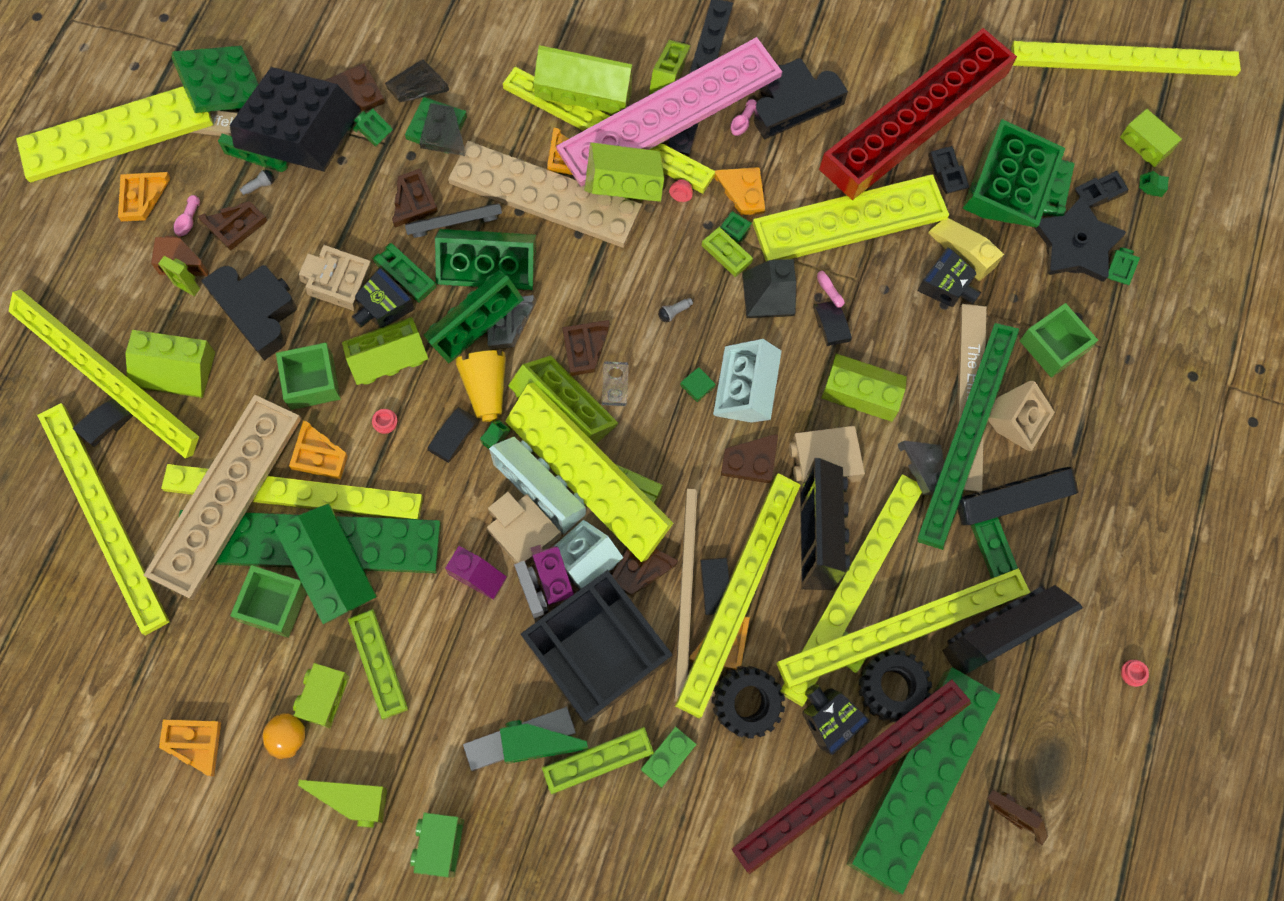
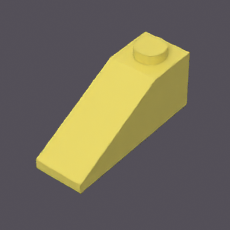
(968, 245)

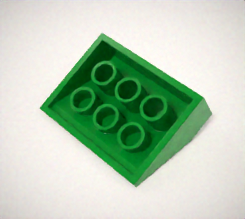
(1014, 176)

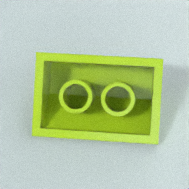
(624, 172)
(384, 351)
(169, 363)
(864, 387)

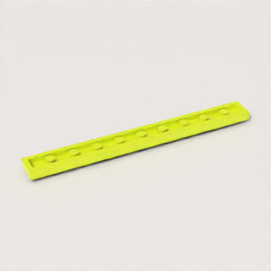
(1126, 58)
(673, 163)
(103, 374)
(310, 494)
(103, 520)
(860, 575)
(737, 597)
(902, 628)

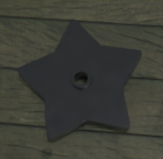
(1079, 242)

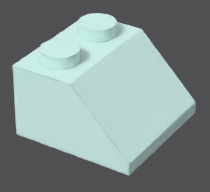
(587, 554)

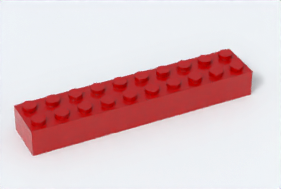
(916, 114)

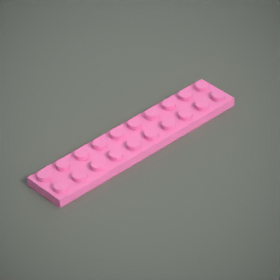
(676, 105)

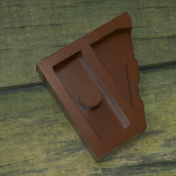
(359, 87)
(412, 198)
(234, 223)
(585, 345)
(751, 460)
(635, 575)
(1020, 817)

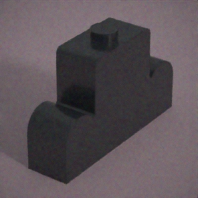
(797, 98)
(254, 305)

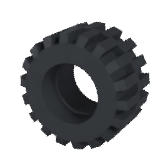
(905, 666)
(768, 711)

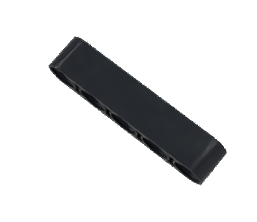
(1017, 495)

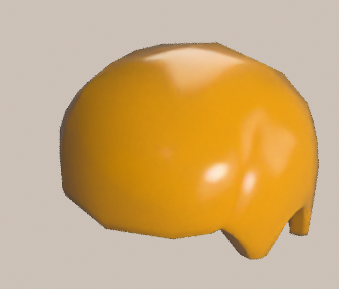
(283, 735)

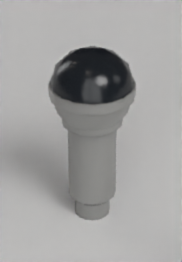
(264, 178)
(667, 313)

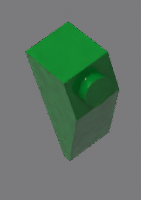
(530, 742)

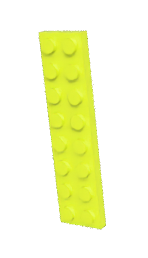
(109, 134)
(848, 221)
(588, 472)

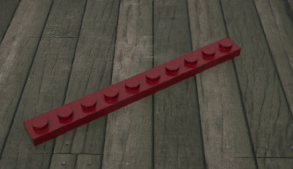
(850, 776)

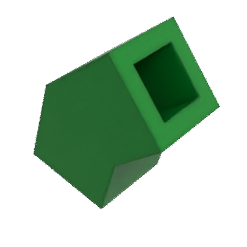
(1153, 184)
(495, 434)

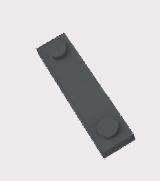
(420, 228)

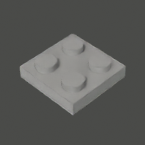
(529, 584)

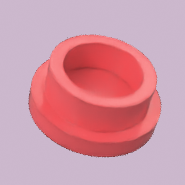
(681, 191)
(384, 421)
(1134, 673)

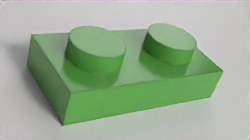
(668, 757)

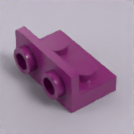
(552, 573)

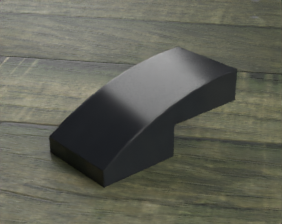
(948, 172)
(1103, 190)
(832, 323)
(101, 421)
(453, 434)
(714, 582)

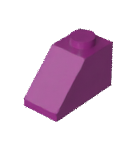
(475, 572)

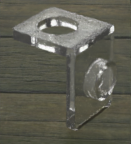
(615, 389)

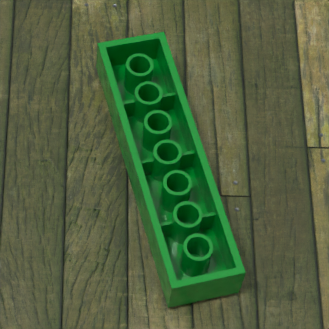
(920, 791)

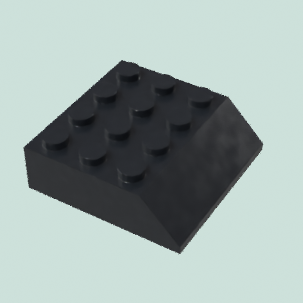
(295, 119)
(823, 526)
(1009, 627)
(596, 647)

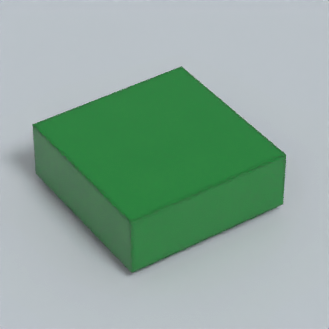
(736, 226)
(697, 384)

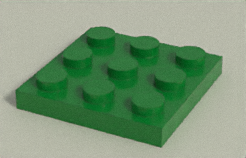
(215, 77)

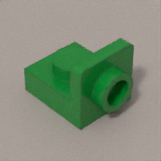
(372, 126)
(1122, 265)

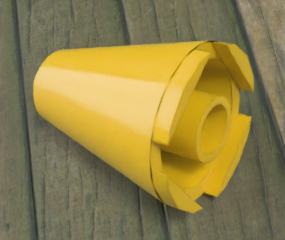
(484, 382)

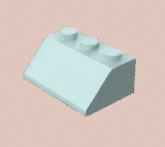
(748, 381)

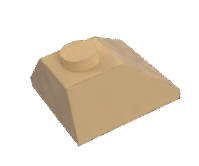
(1022, 415)

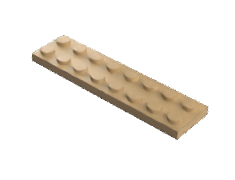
(544, 194)
(222, 497)

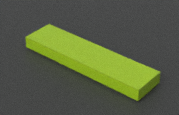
(378, 664)
(597, 760)

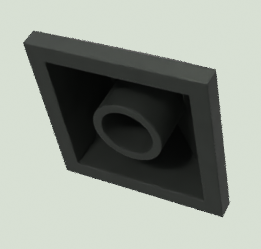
(770, 289)

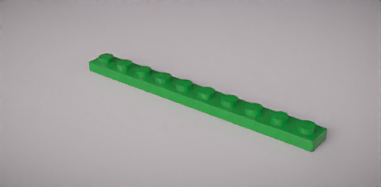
(968, 437)

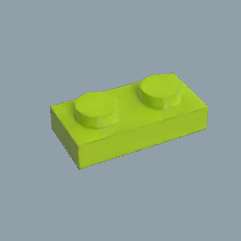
(727, 252)
(179, 275)

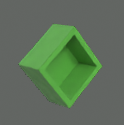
(1058, 340)
(308, 376)
(269, 601)
(437, 845)

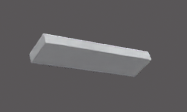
(489, 748)

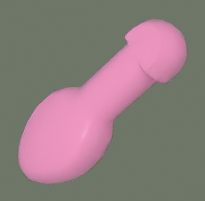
(741, 122)
(184, 222)
(828, 287)

